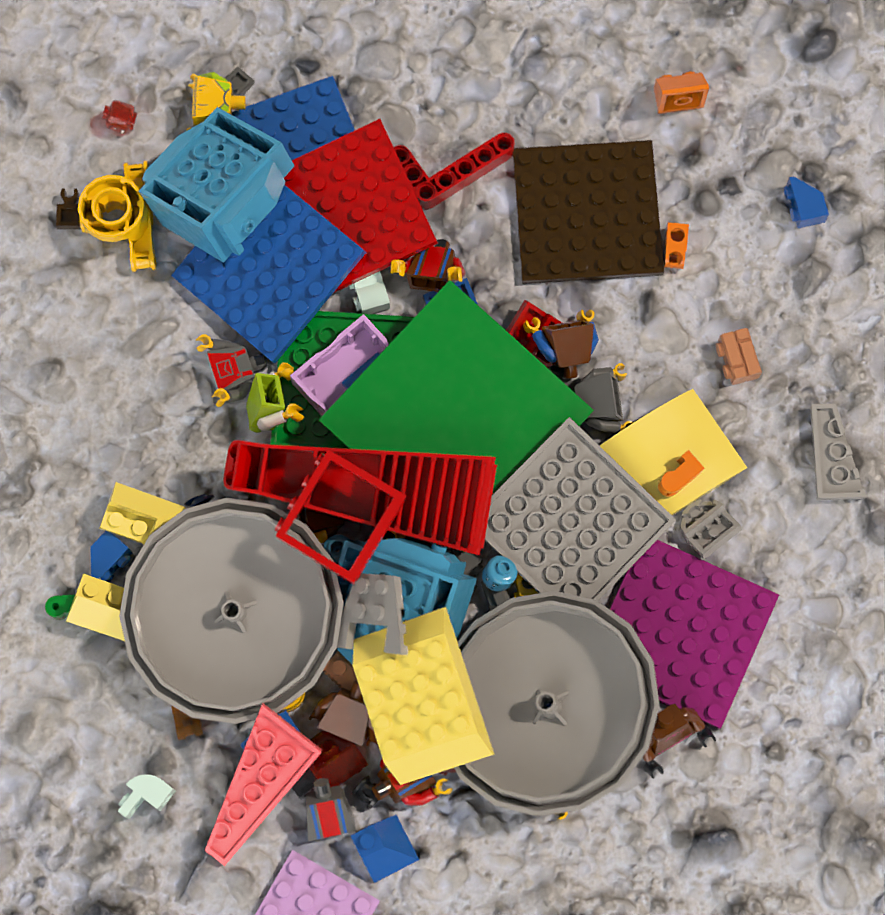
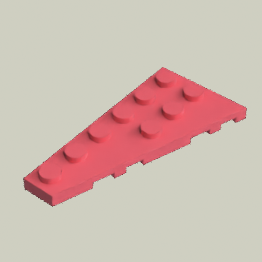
(266, 771)

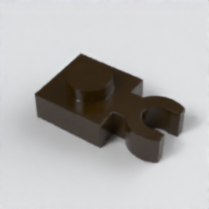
(67, 214)

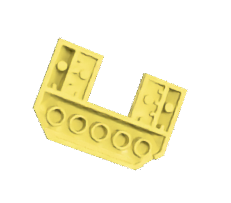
(132, 516)

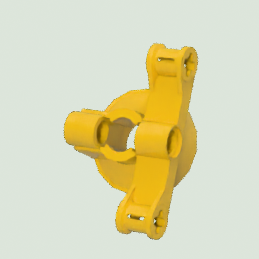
(136, 225)

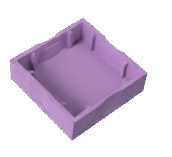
(323, 374)

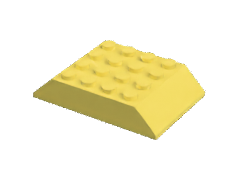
(421, 701)

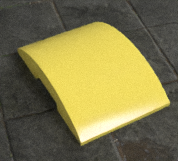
(662, 436)

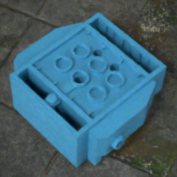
(217, 183)
(428, 580)

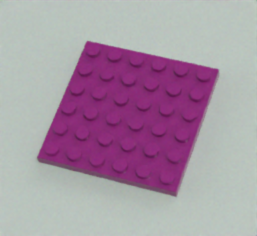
(695, 626)

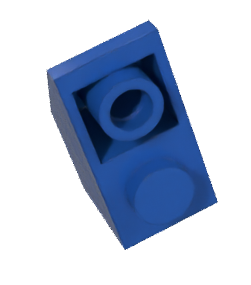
(806, 202)
(107, 556)

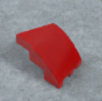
(527, 312)

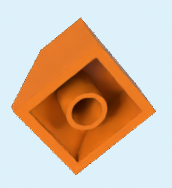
(680, 92)

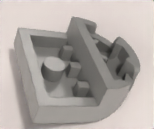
(708, 526)

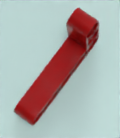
(451, 173)

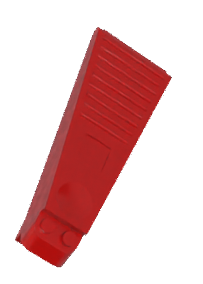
(444, 492)

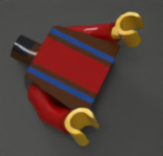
(431, 267)
(412, 793)

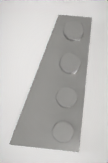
(833, 462)

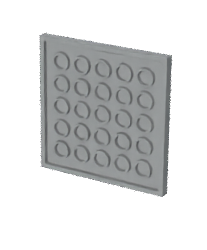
(573, 517)

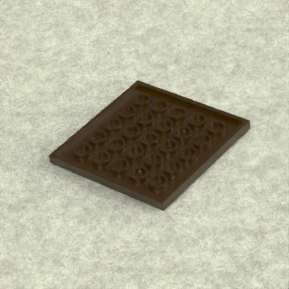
(587, 212)

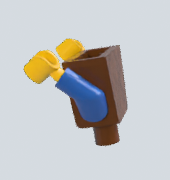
(567, 342)

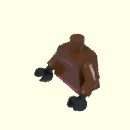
(671, 728)

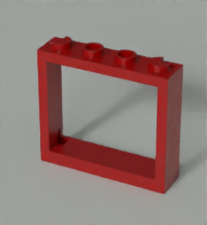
(374, 540)

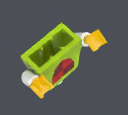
(266, 401)

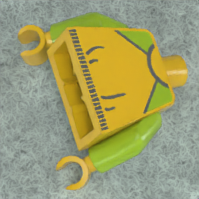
(210, 92)

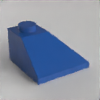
(384, 848)

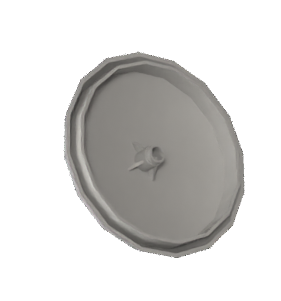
(181, 604)
(600, 692)

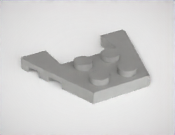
(375, 602)

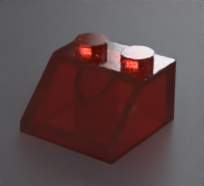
(338, 759)

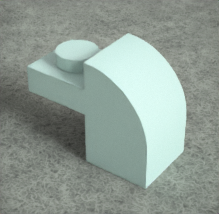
(145, 788)

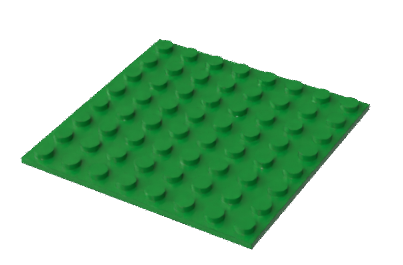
(455, 389)

